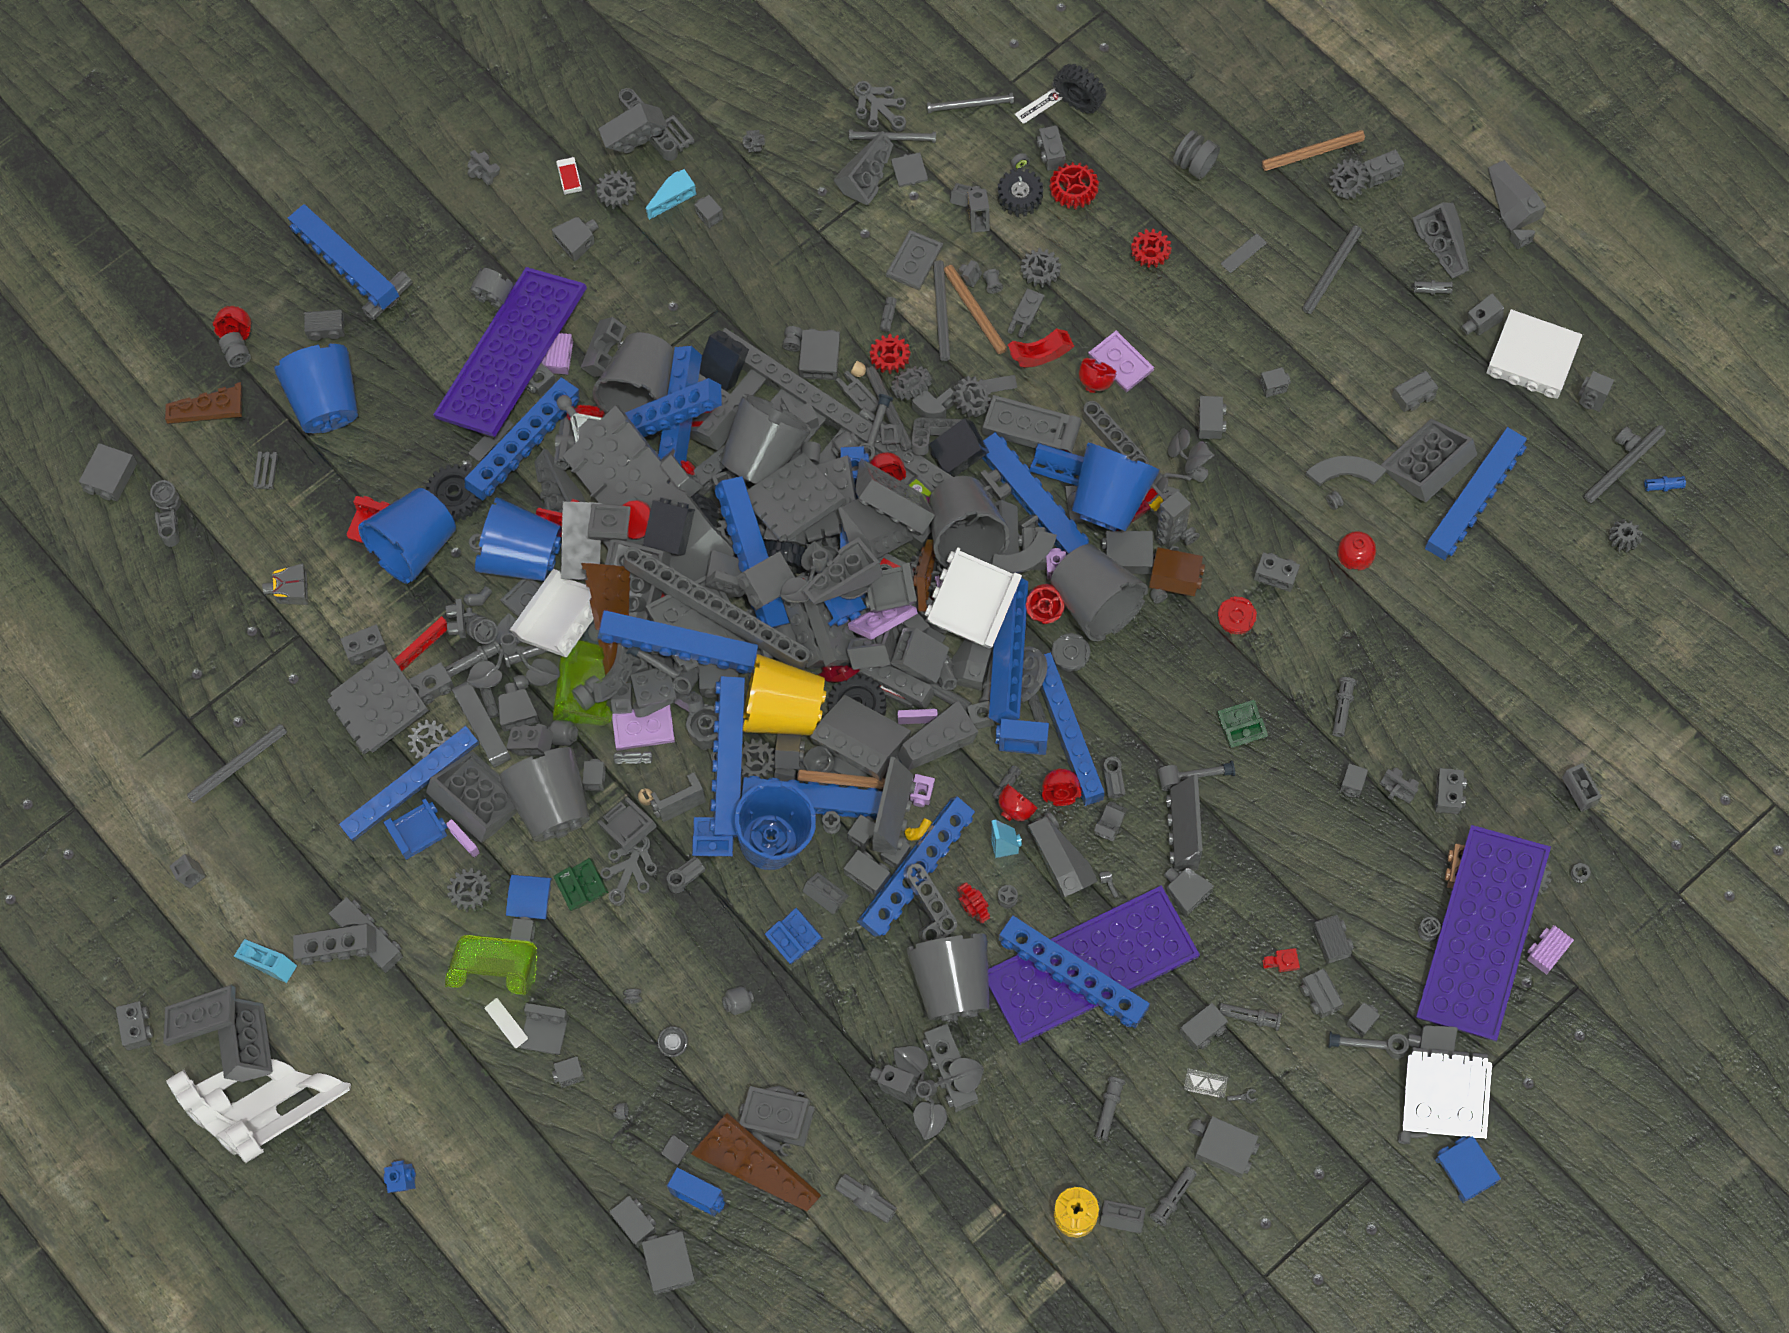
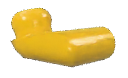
(916, 833)

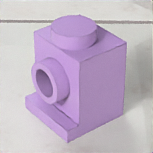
(1054, 555)
(923, 784)

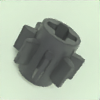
(753, 140)

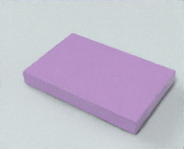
(1124, 358)
(874, 624)
(643, 731)

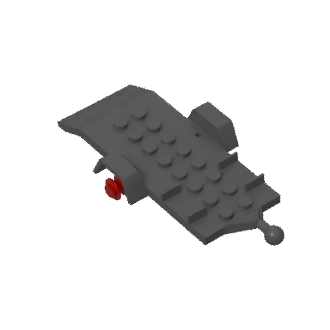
(623, 467)

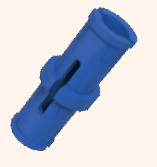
(1664, 483)

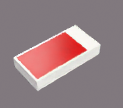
(569, 175)

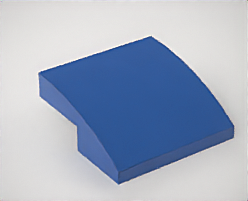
(708, 845)
(528, 896)
(794, 936)

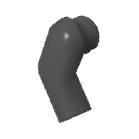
(477, 599)

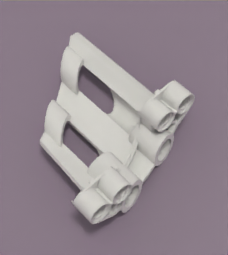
(253, 1119)

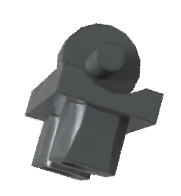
(479, 167)
(989, 482)
(457, 610)
(1398, 786)

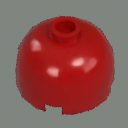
(231, 320)
(1096, 376)
(890, 464)
(1356, 550)
(1044, 603)
(1061, 787)
(1015, 805)

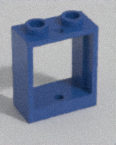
(1022, 736)
(696, 1192)

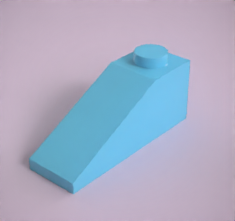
(673, 192)
(1004, 839)
(266, 960)

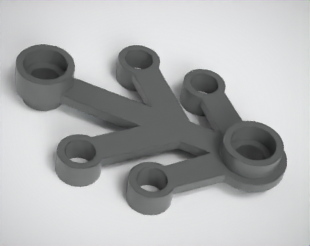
(879, 104)
(629, 866)

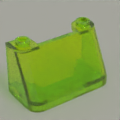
(575, 669)
(495, 958)

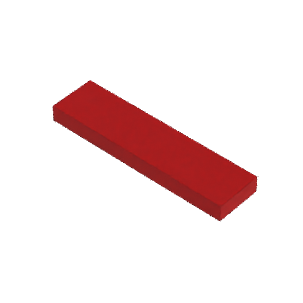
(421, 643)

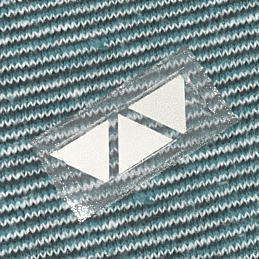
(1205, 1083)

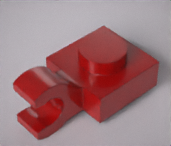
(1285, 960)

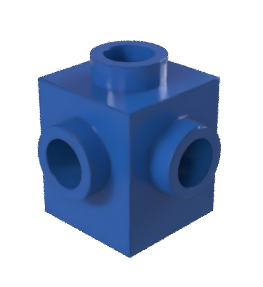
(399, 1177)

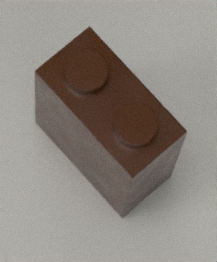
(1177, 571)

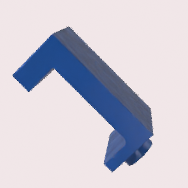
(844, 609)
(417, 829)
(1468, 1168)

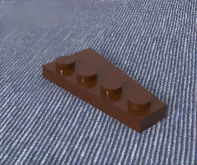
(216, 405)
(923, 575)

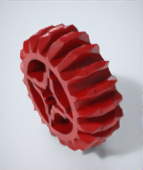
(1076, 191)

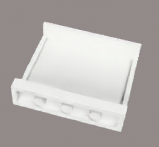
(1534, 354)
(972, 598)
(555, 615)

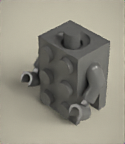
(777, 1117)

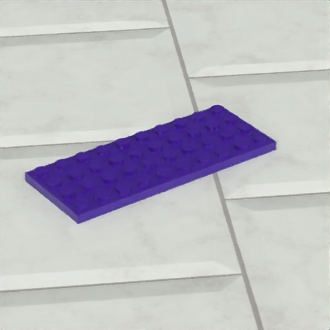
(510, 351)
(1483, 933)
(1124, 943)

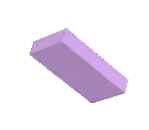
(916, 716)
(462, 838)

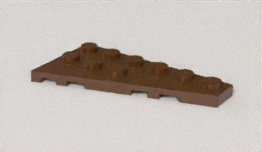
(609, 592)
(744, 1156)

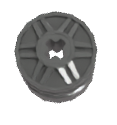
(1196, 154)

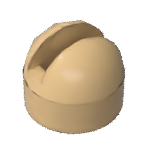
(858, 369)
(642, 799)

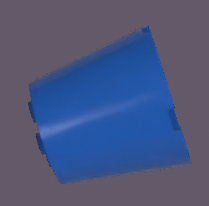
(319, 387)
(1111, 487)
(408, 533)
(517, 543)
(777, 812)

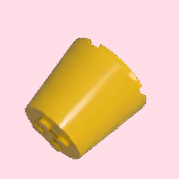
(782, 699)

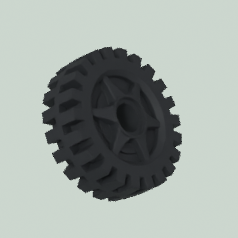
(1079, 88)
(452, 480)
(861, 690)

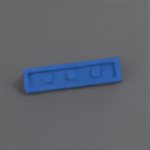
(1057, 460)

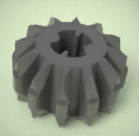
(1619, 530)

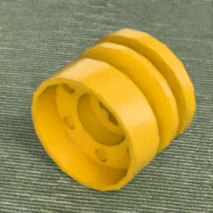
(1076, 1224)

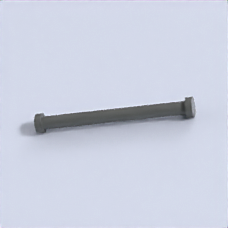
(969, 103)
(894, 136)

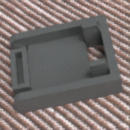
(625, 822)

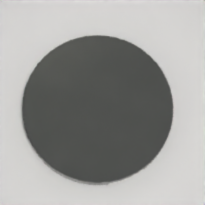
(1033, 672)

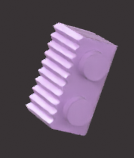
(559, 354)
(1550, 949)

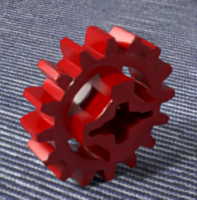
(1151, 248)
(890, 354)
(973, 902)

